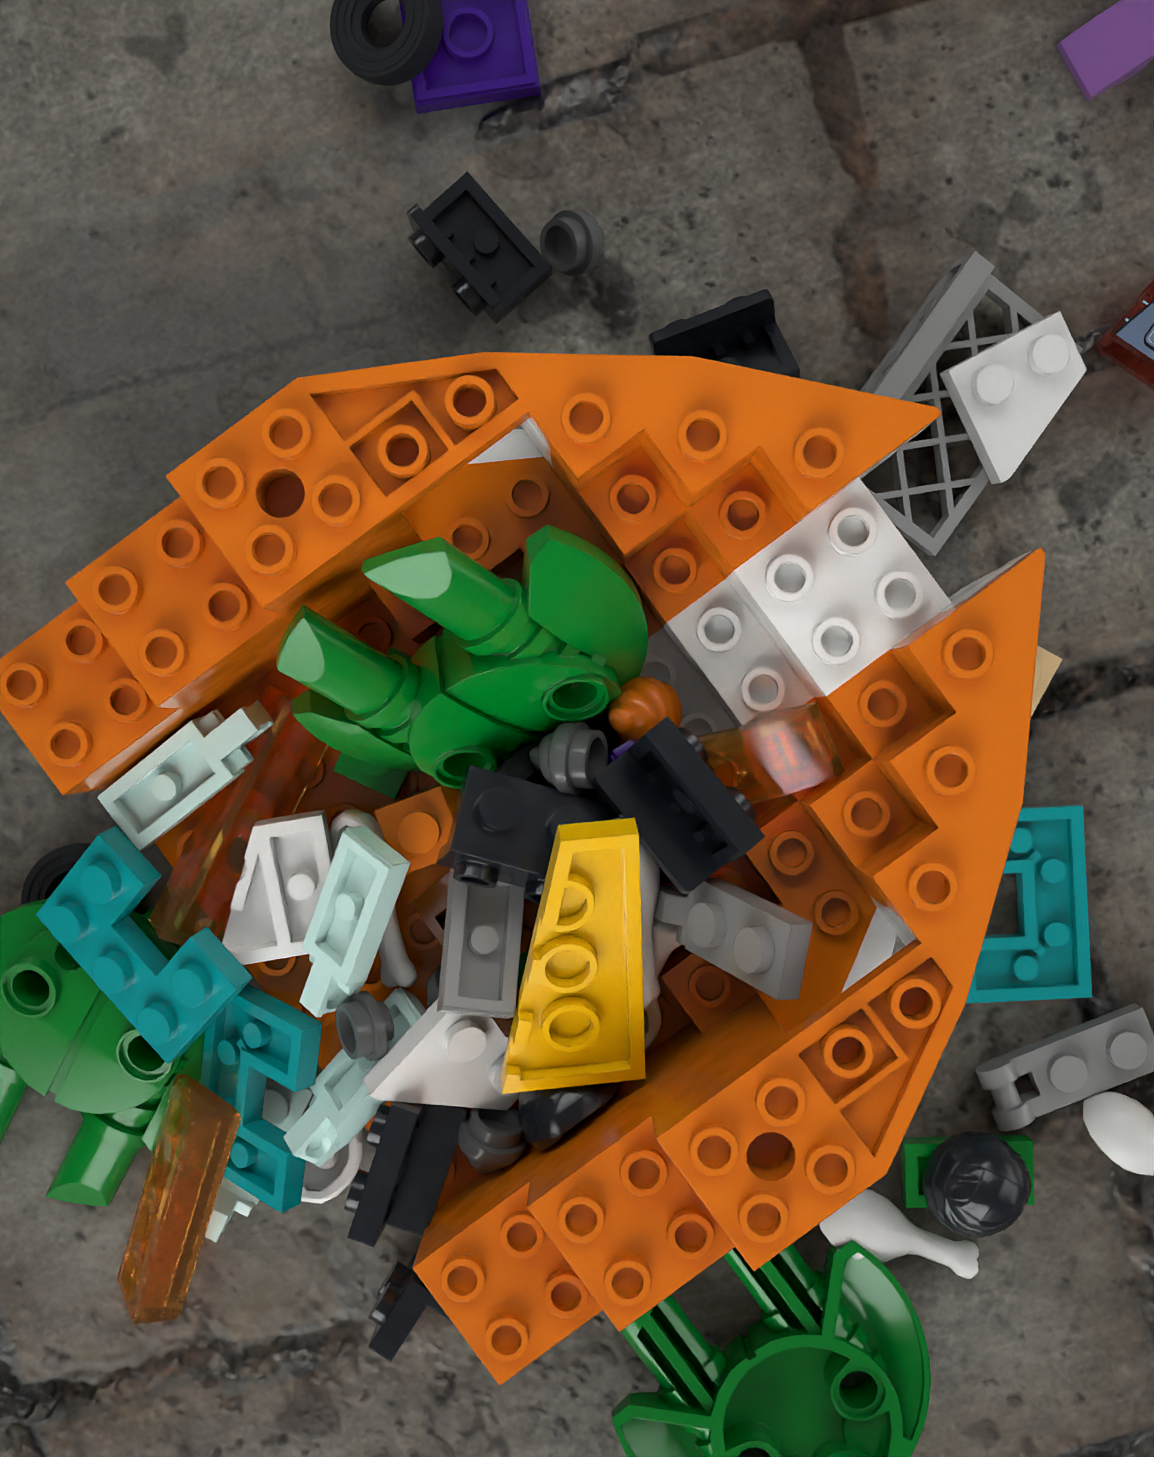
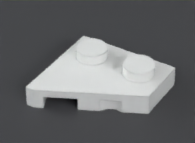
(1014, 391)
(279, 887)
(444, 1062)

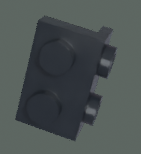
(479, 247)
(734, 333)
(679, 805)
(508, 830)
(407, 1170)
(399, 1308)

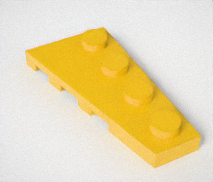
(584, 967)

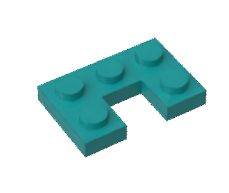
(1052, 942)
(160, 997)
(242, 1048)

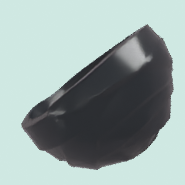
(552, 1112)
(976, 1184)

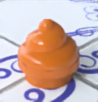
(642, 706)

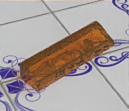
(214, 855)
(176, 1201)

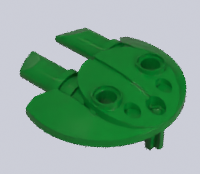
(499, 675)
(82, 1048)
(785, 1377)

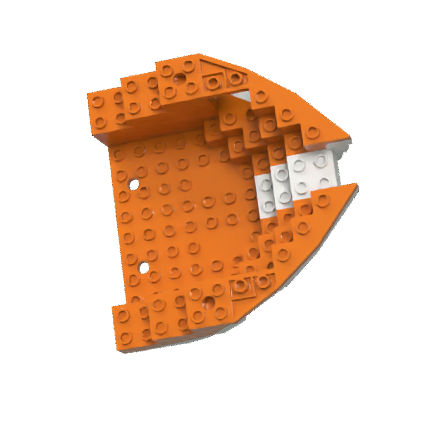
(759, 594)

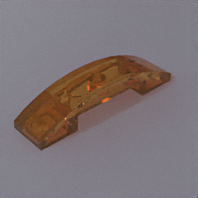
(773, 753)

